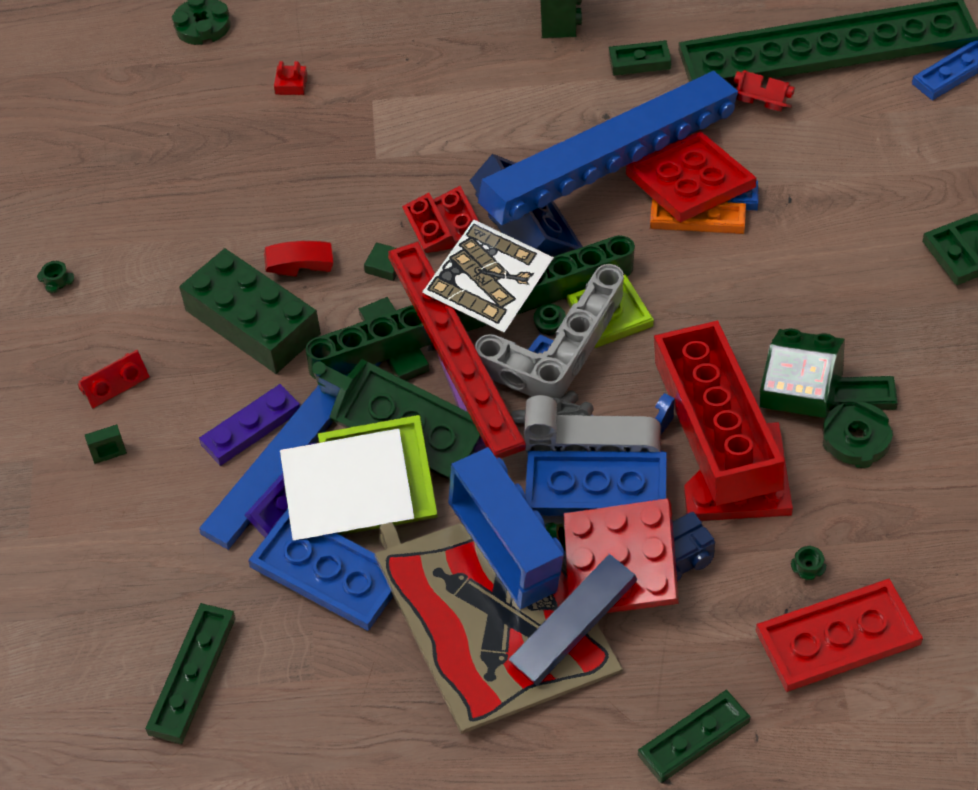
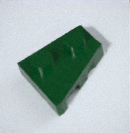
(956, 248)

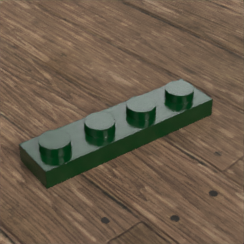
(190, 673)

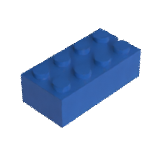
(505, 527)

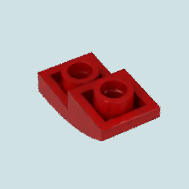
(290, 256)

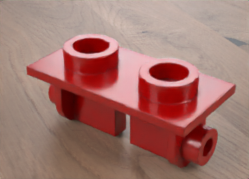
(774, 94)
(113, 379)

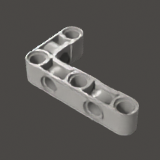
(573, 343)

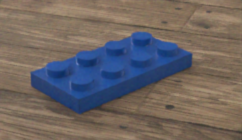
(592, 479)
(326, 572)

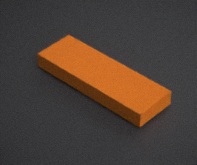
(722, 218)

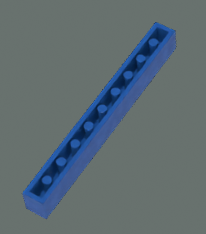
(606, 148)

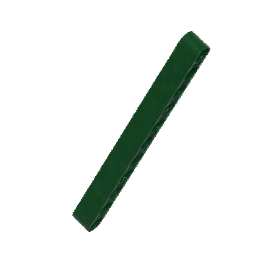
(404, 332)

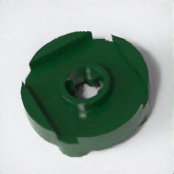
(193, 32)
(855, 450)

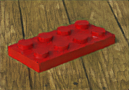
(838, 634)

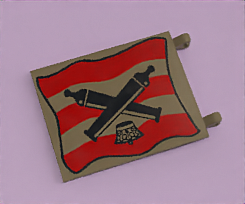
(473, 627)

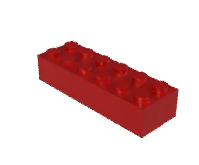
(719, 413)

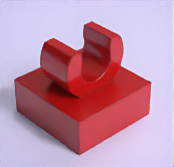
(290, 79)

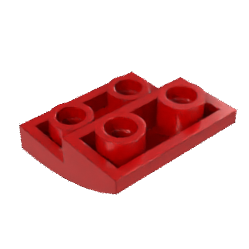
(440, 220)

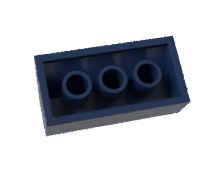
(541, 228)

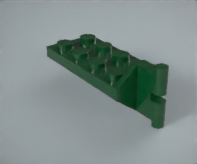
(378, 396)

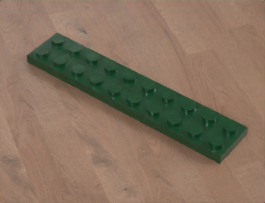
(832, 41)

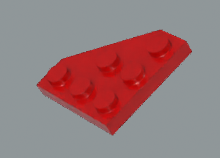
(774, 504)

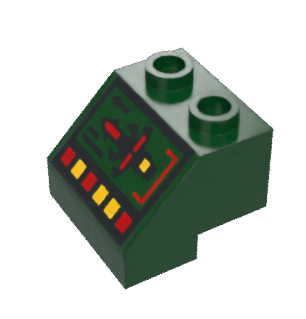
(802, 372)

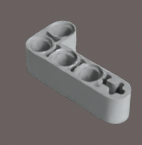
(554, 432)

